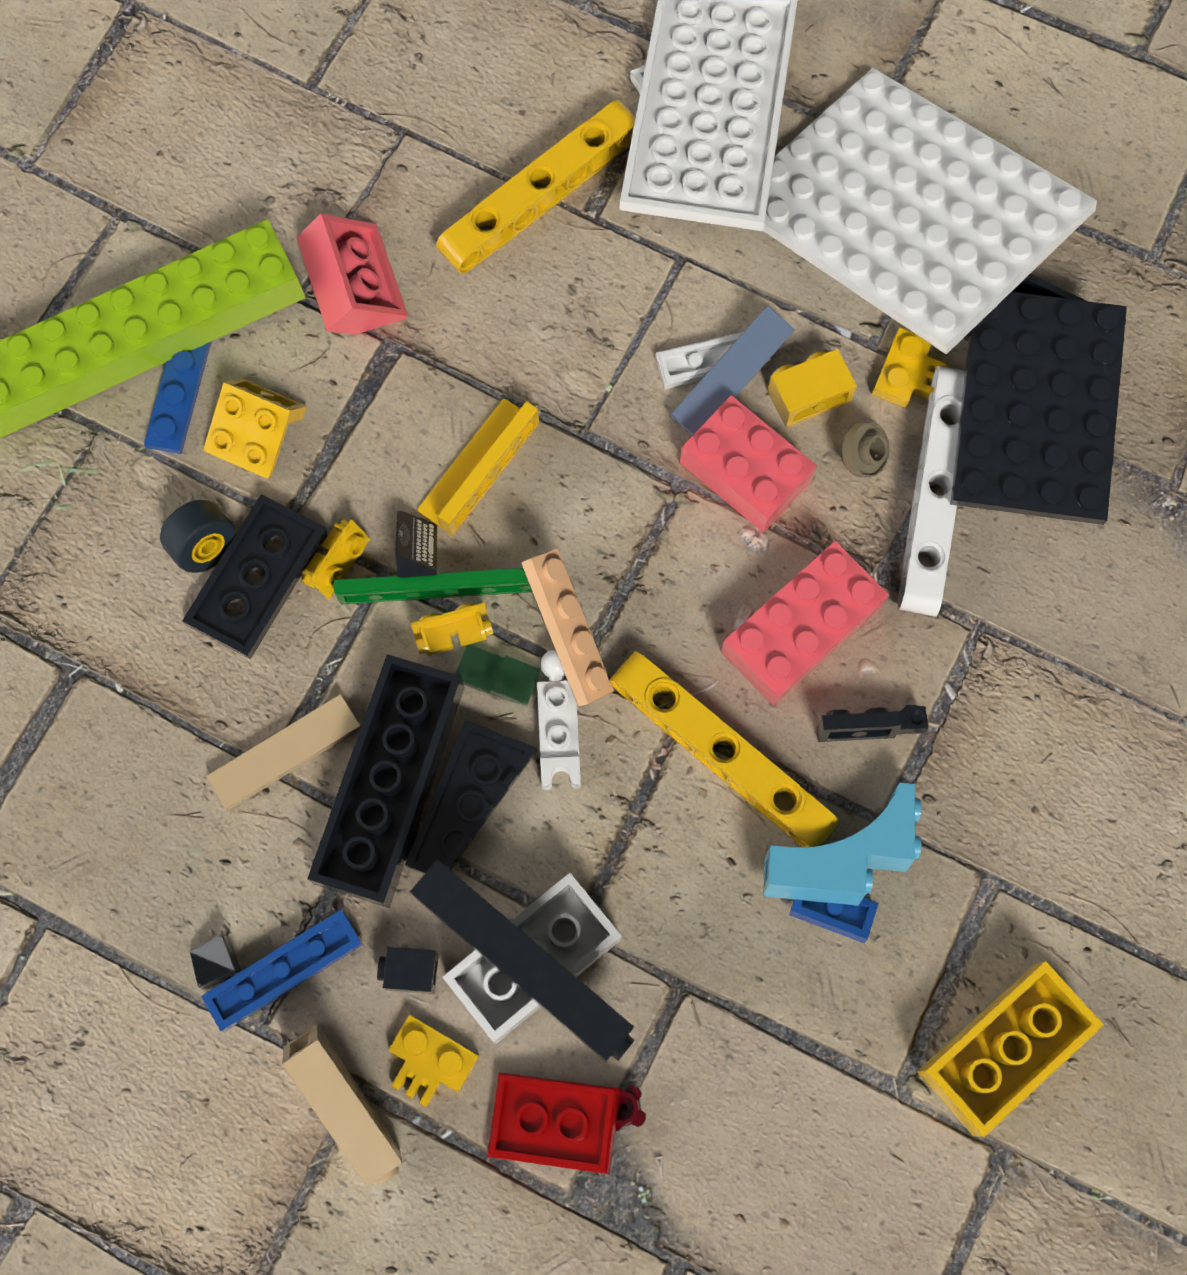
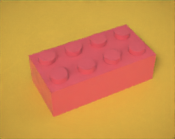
(804, 623)

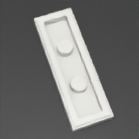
(693, 361)

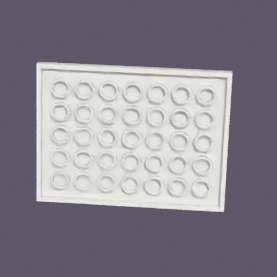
(917, 208)

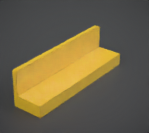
(479, 465)

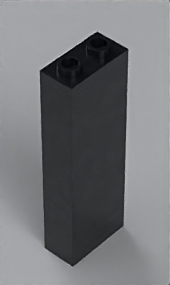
(524, 962)

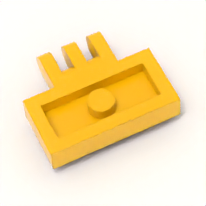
(906, 369)
(430, 1060)

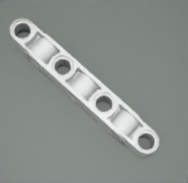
(932, 515)

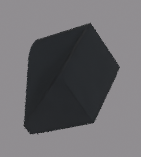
(214, 962)

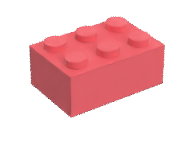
(747, 463)

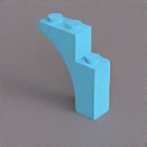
(839, 869)

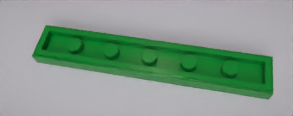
(432, 587)

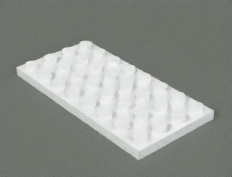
(710, 111)

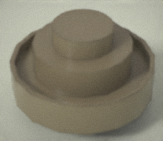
(865, 449)

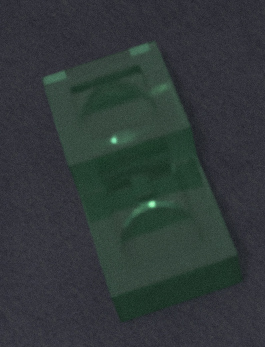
(497, 675)

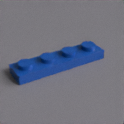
(176, 400)
(281, 970)

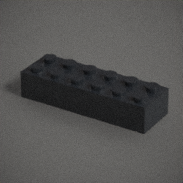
(387, 781)

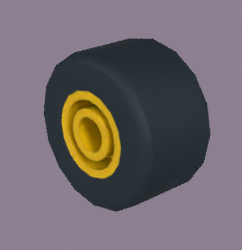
(197, 535)

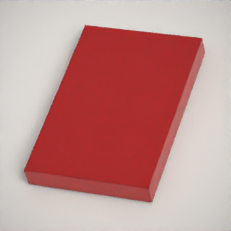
(554, 1123)

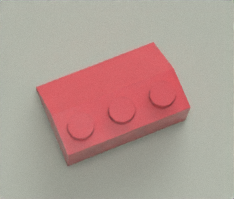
(350, 275)

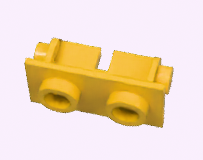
(344, 545)
(434, 630)

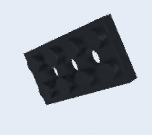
(264, 599)

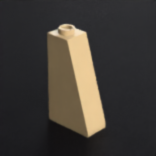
(341, 1106)

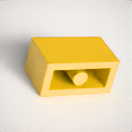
(811, 387)

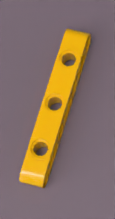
(520, 203)
(745, 772)

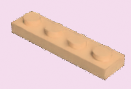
(567, 627)

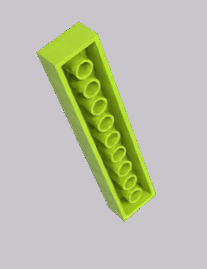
(143, 324)

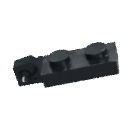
(872, 724)

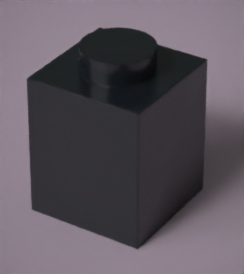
(408, 970)

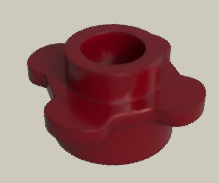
(634, 1114)

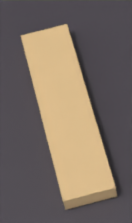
(283, 752)

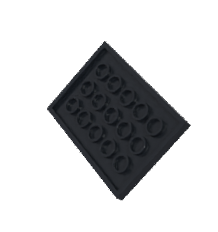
(1041, 408)

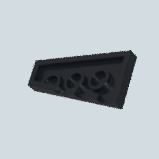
(470, 789)

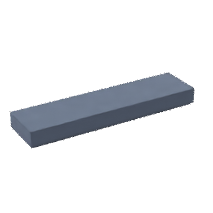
(733, 370)

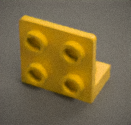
(251, 425)

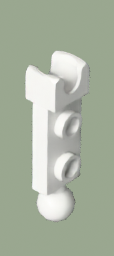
(557, 724)

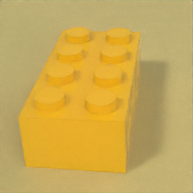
(1010, 1049)

